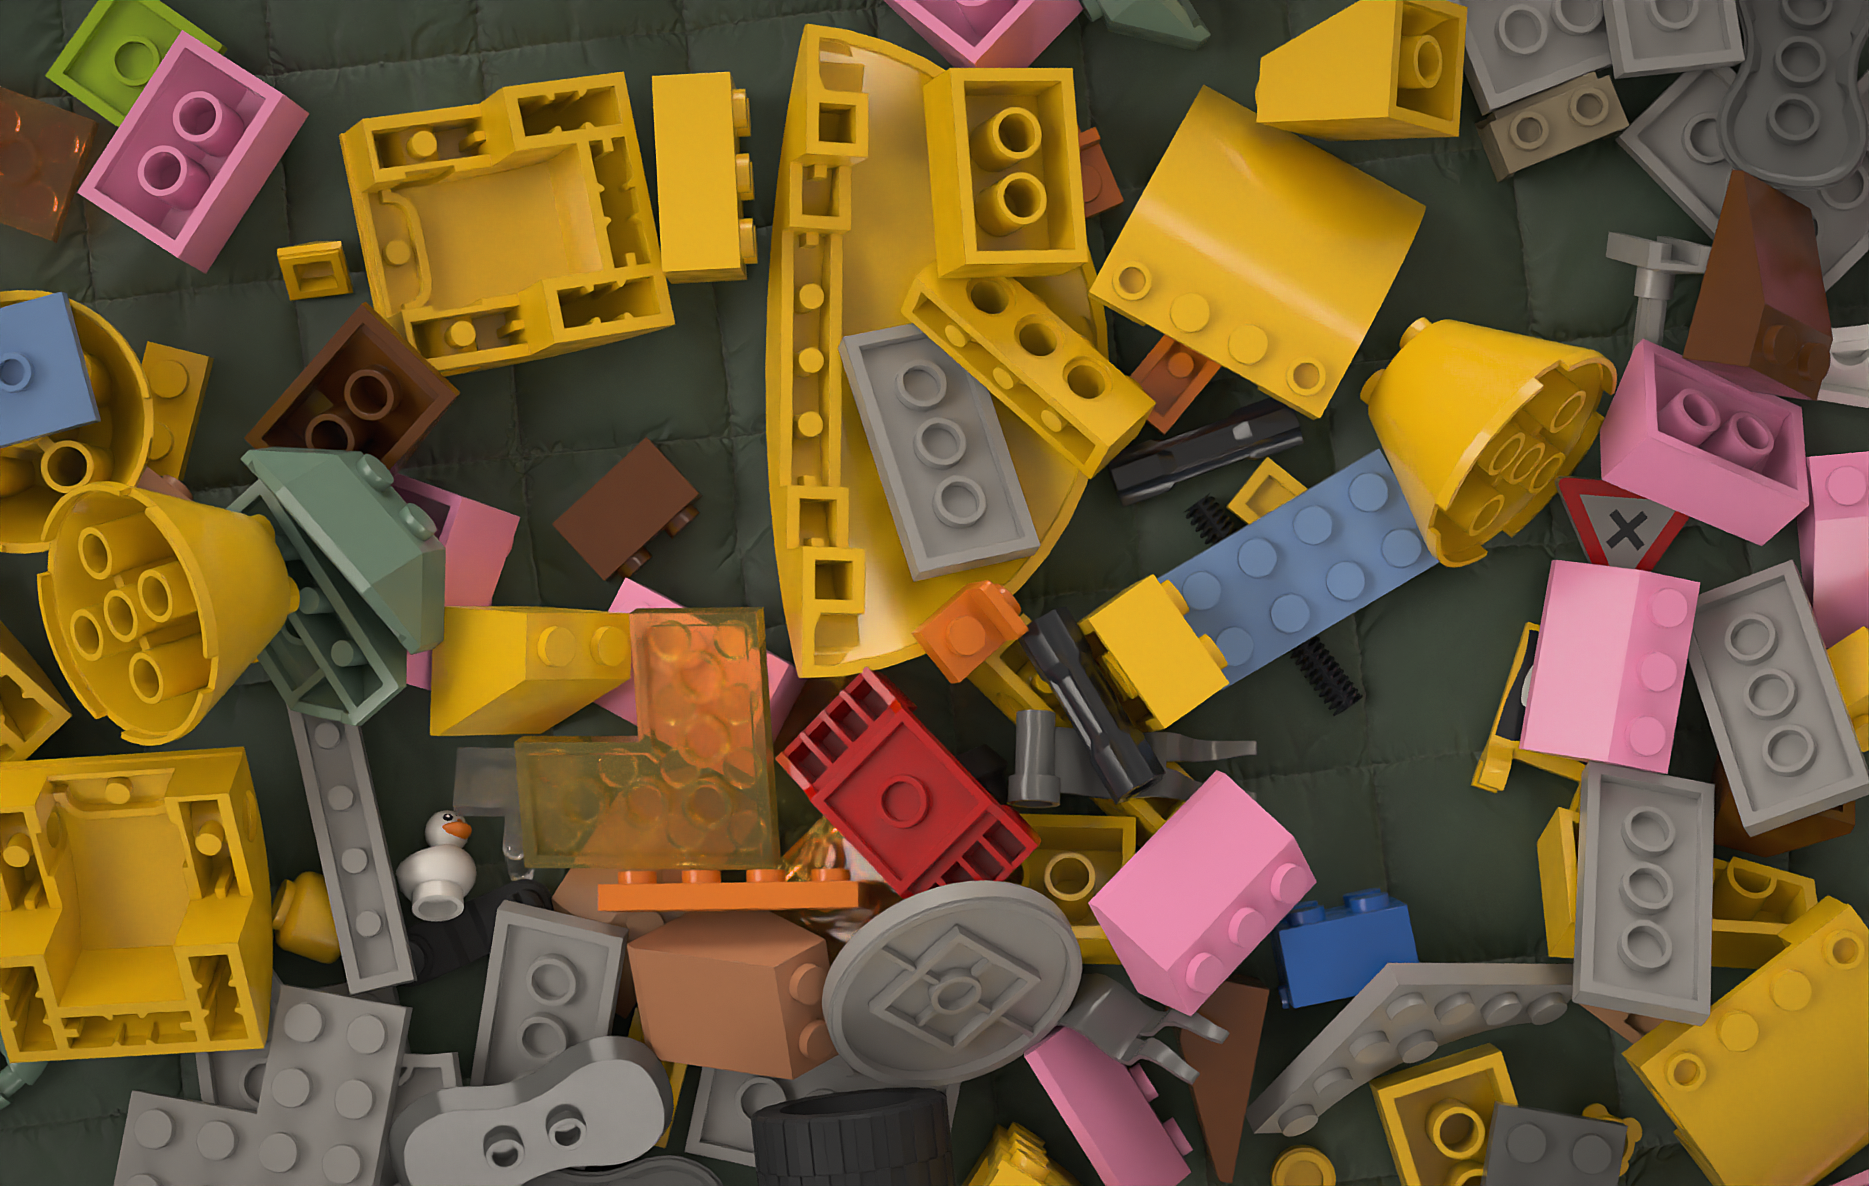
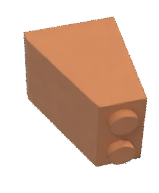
(733, 993)

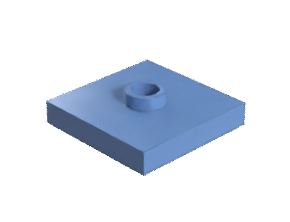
(42, 371)

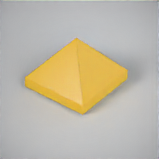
(315, 270)

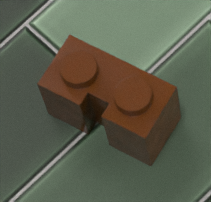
(629, 511)

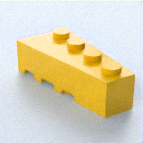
(1747, 902)

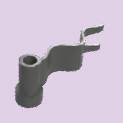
(1057, 762)
(1118, 1019)

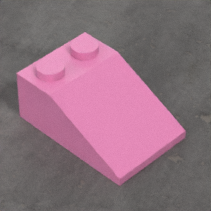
(988, 30)
(1836, 543)

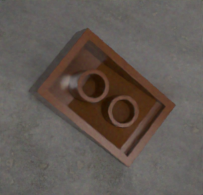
(1763, 296)
(361, 395)
(1226, 1068)

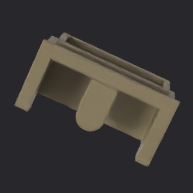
(1551, 124)

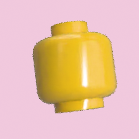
(305, 919)

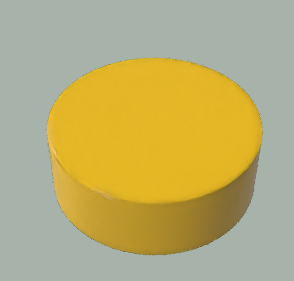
(1302, 1167)

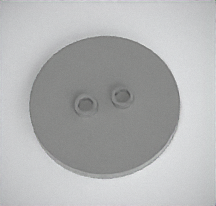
(951, 983)

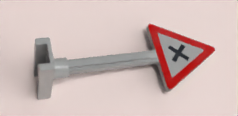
(1610, 521)

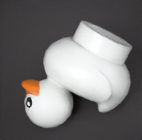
(441, 874)

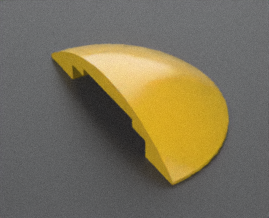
(842, 257)

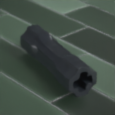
(1162, 464)
(1114, 745)

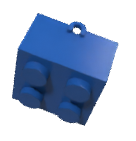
(1341, 948)

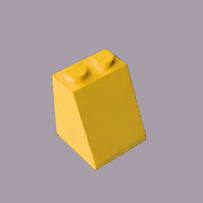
(1369, 73)
(523, 667)

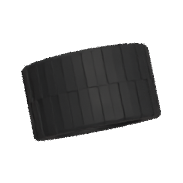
(856, 1139)

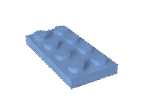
(1303, 566)

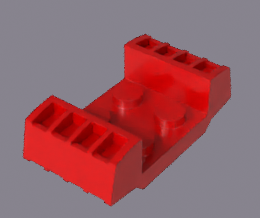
(903, 793)

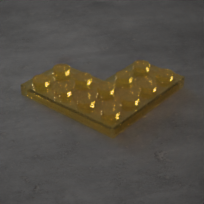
(693, 780)

